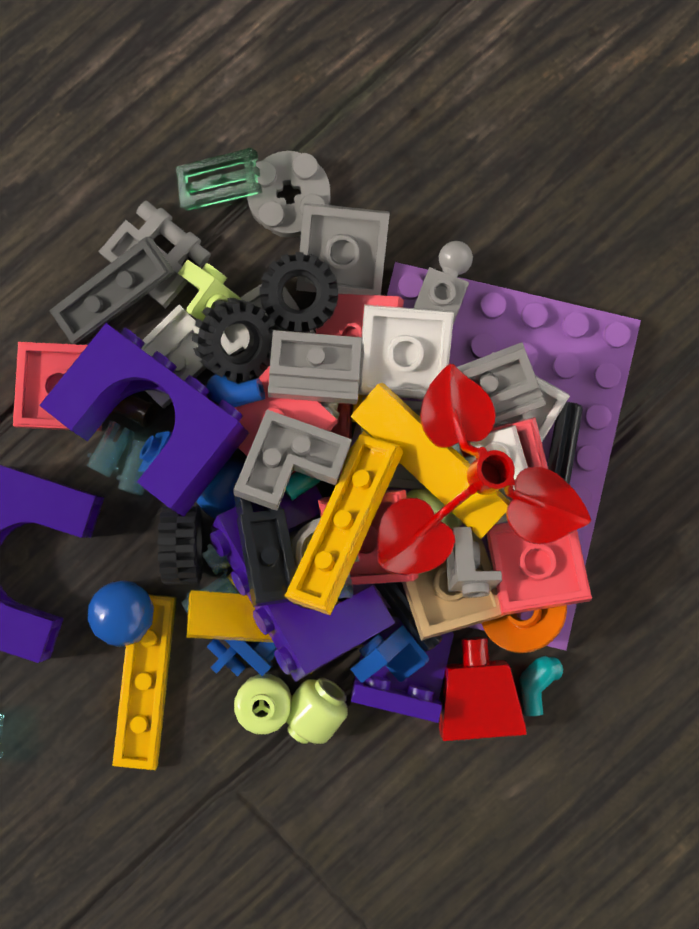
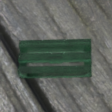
(250, 174)

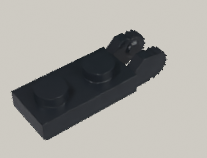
(265, 552)

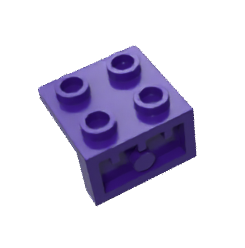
(415, 695)

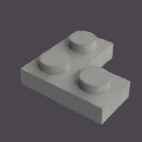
(286, 447)

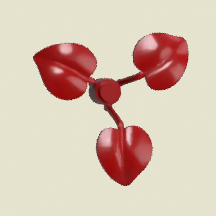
(542, 503)

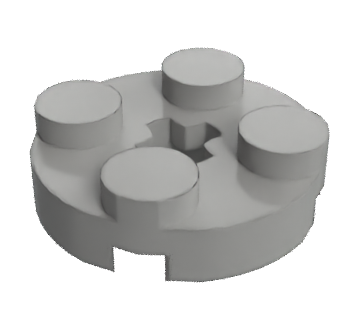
(288, 169)

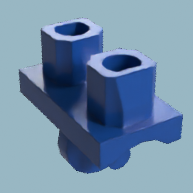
(255, 653)

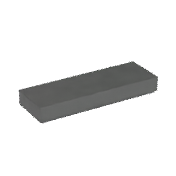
(112, 291)

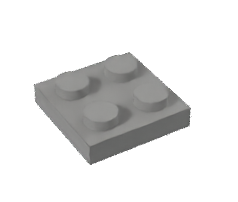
(349, 242)

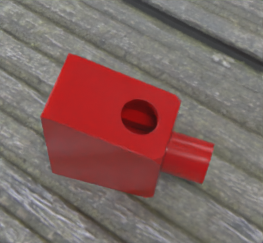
(479, 697)

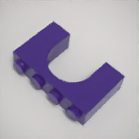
(116, 368)
(38, 500)
(302, 635)

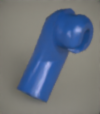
(235, 393)

